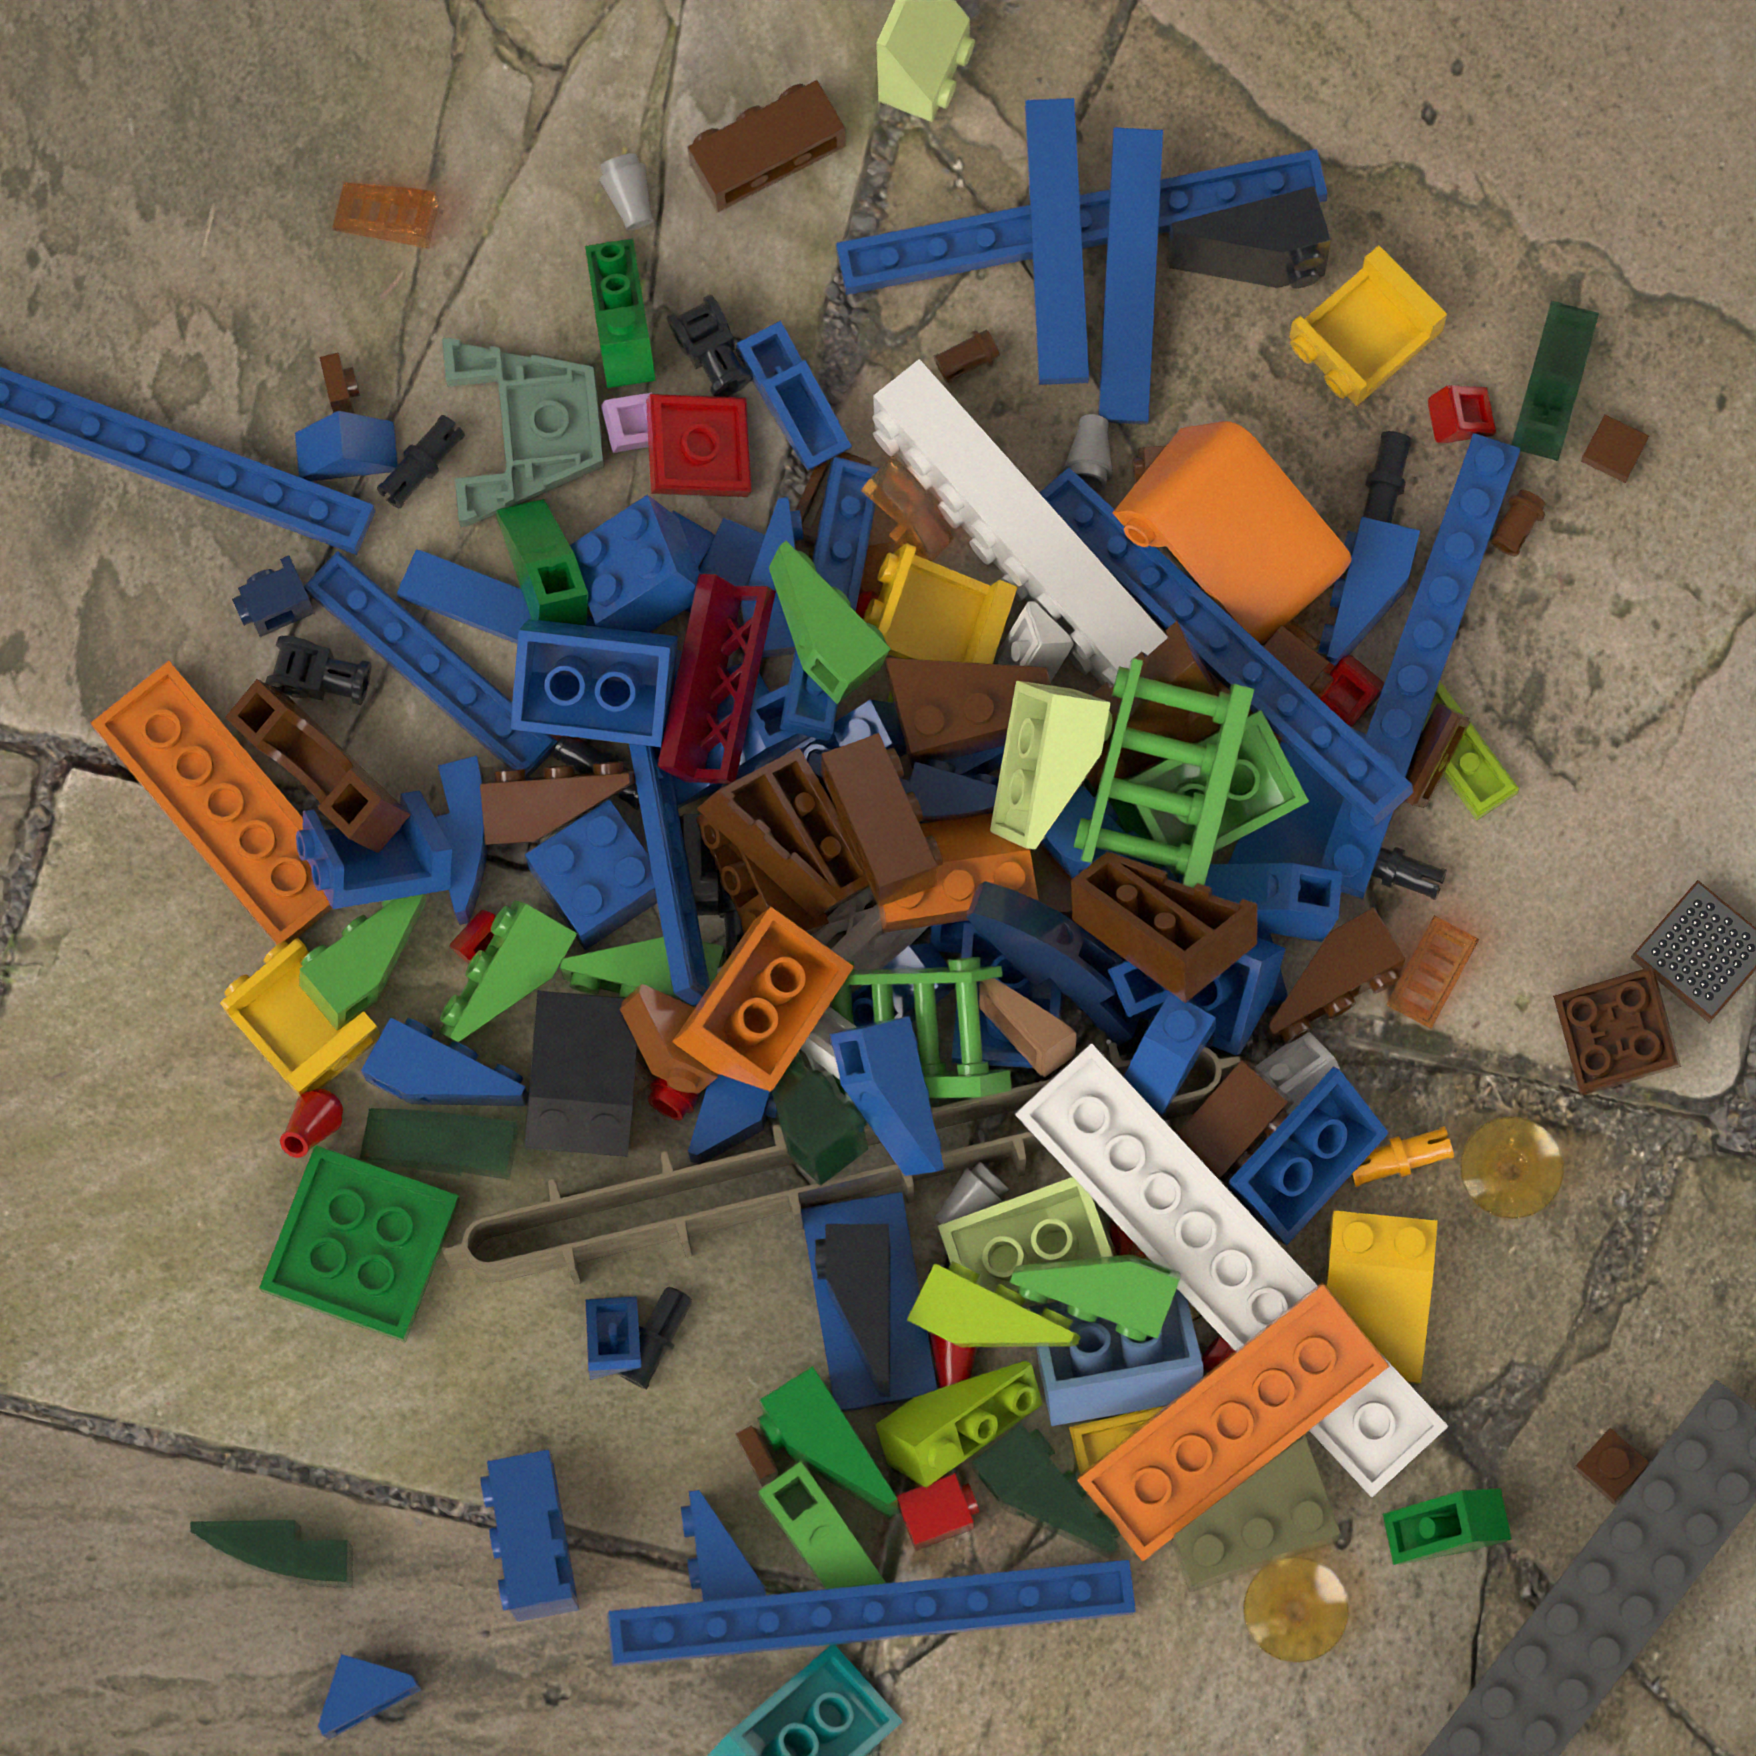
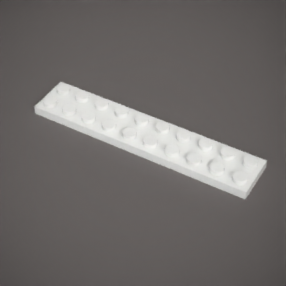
(1224, 1254)

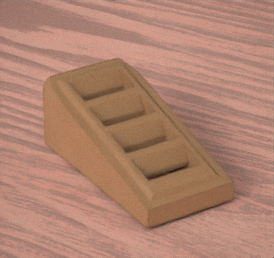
(1031, 1029)

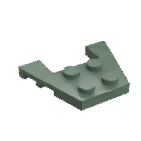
(546, 425)

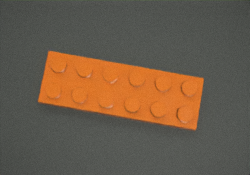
(216, 799)
(1233, 1421)

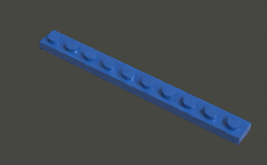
(1006, 234)
(183, 462)
(1425, 645)
(1232, 654)
(870, 1613)

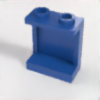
(350, 874)

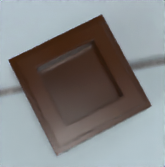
(1615, 448)
(757, 1455)

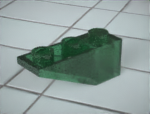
(815, 1124)
(1033, 1488)

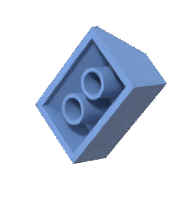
(1117, 1373)

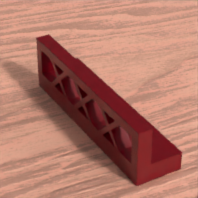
(705, 681)

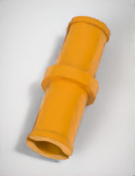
(1404, 1155)

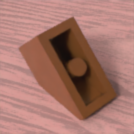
(654, 1025)

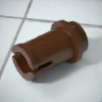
(967, 355)
(1518, 522)

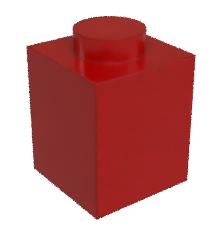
(937, 1511)

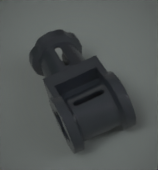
(707, 341)
(311, 671)

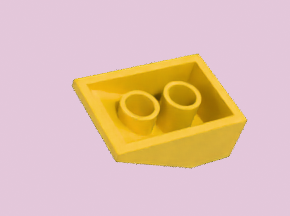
(1384, 1280)

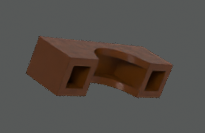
(305, 750)

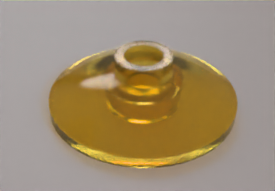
(1514, 1142)
(1301, 1582)

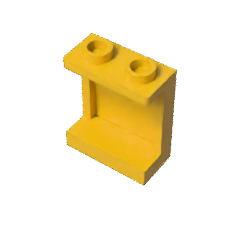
(1368, 328)
(937, 611)
(289, 1026)

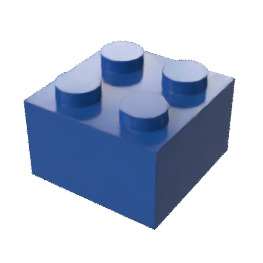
(637, 568)
(595, 874)

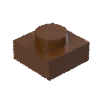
(340, 383)
(1611, 1465)

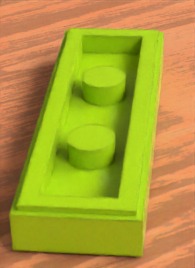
(1474, 768)

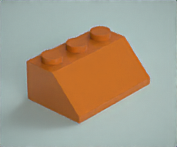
(968, 858)
(763, 1002)

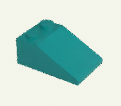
(816, 1713)

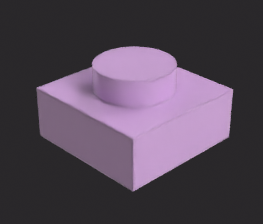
(626, 422)

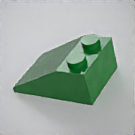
(815, 1431)

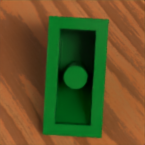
(1447, 1525)

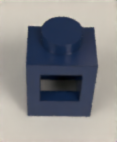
(273, 599)

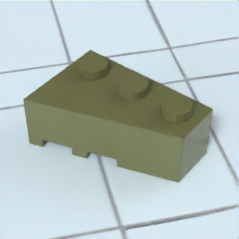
(1262, 1520)

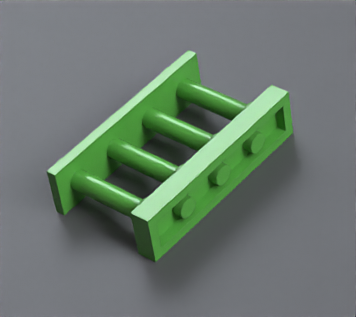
(1202, 809)
(973, 1074)

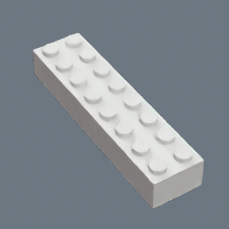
(1011, 523)

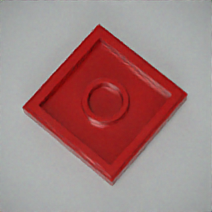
(698, 445)

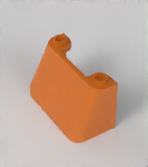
(1235, 526)

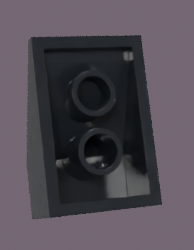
(1258, 242)
(580, 1075)
(858, 1280)

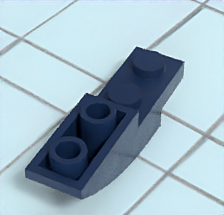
(940, 790)
(1052, 946)

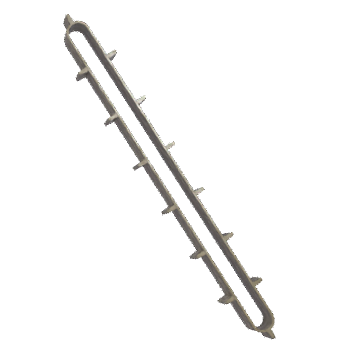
(669, 1182)

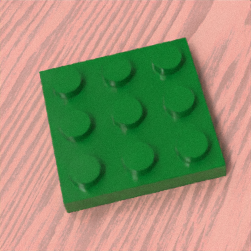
(360, 1243)

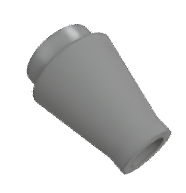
(627, 188)
(1091, 452)
(972, 1193)

